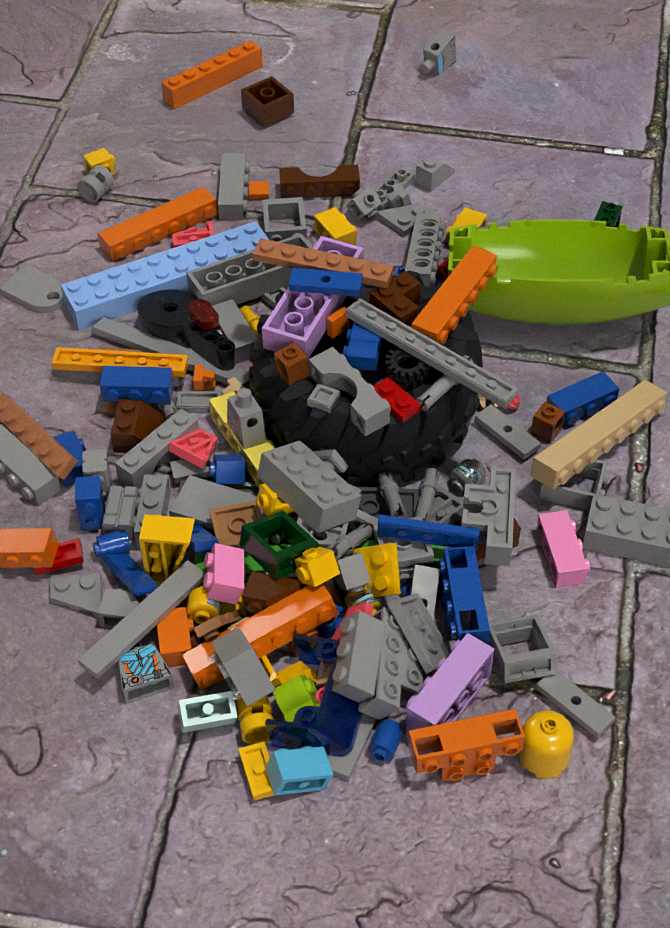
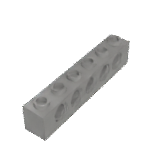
(426, 246)

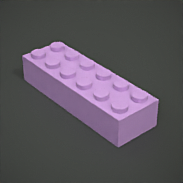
(303, 315)

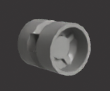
(95, 183)

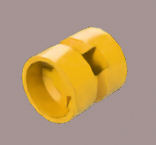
(253, 720)

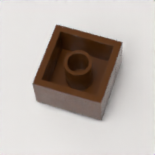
(267, 101)

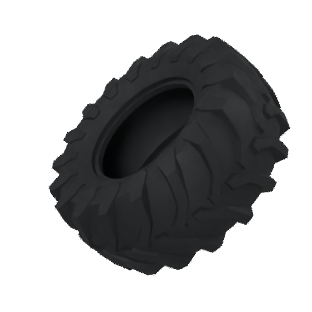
(392, 448)

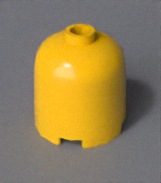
(547, 744)

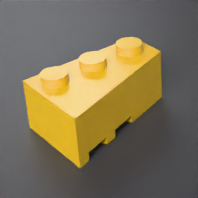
(164, 544)

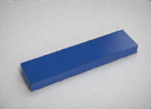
(427, 532)

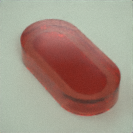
(203, 314)

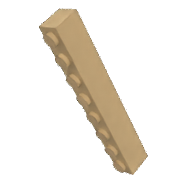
(598, 434)

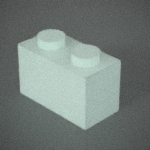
(207, 711)

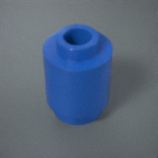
(111, 543)
(385, 740)

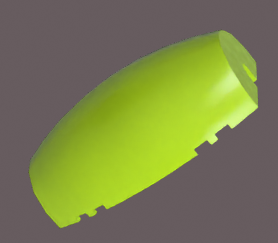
(568, 270)

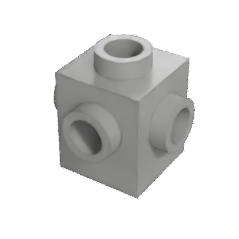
(364, 203)

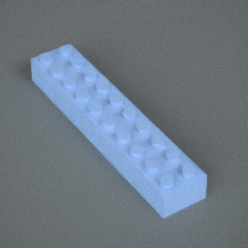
(122, 287)

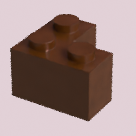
(399, 298)

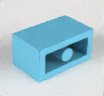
(299, 770)

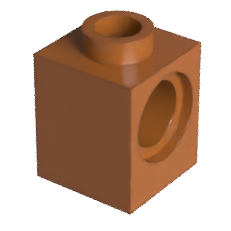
(291, 363)
(547, 422)

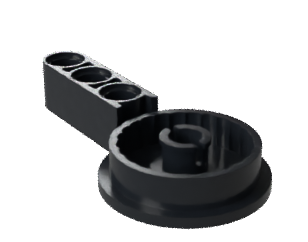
(167, 315)

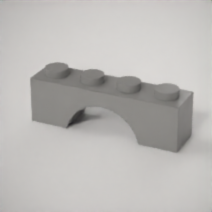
(368, 409)
(149, 451)

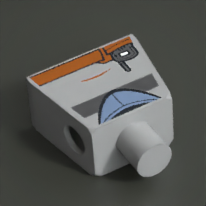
(244, 409)

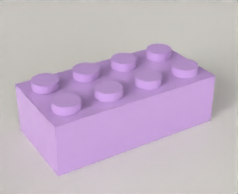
(452, 686)

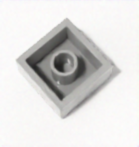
(241, 667)

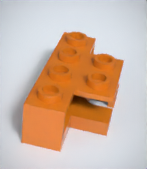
(466, 744)

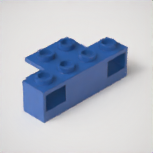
(463, 592)

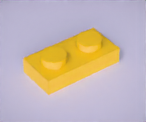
(254, 761)

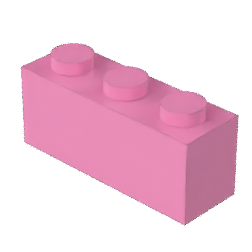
(562, 548)

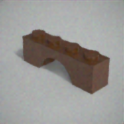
(341, 182)

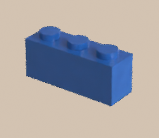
(137, 383)
(584, 397)

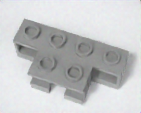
(492, 512)
(397, 671)

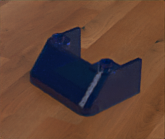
(328, 726)

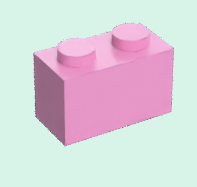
(224, 573)

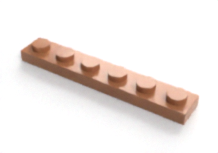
(306, 258)
(36, 437)

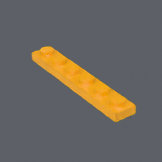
(94, 360)

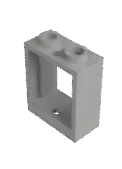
(283, 209)
(578, 498)
(526, 664)

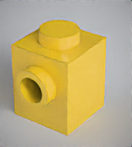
(99, 157)
(316, 566)

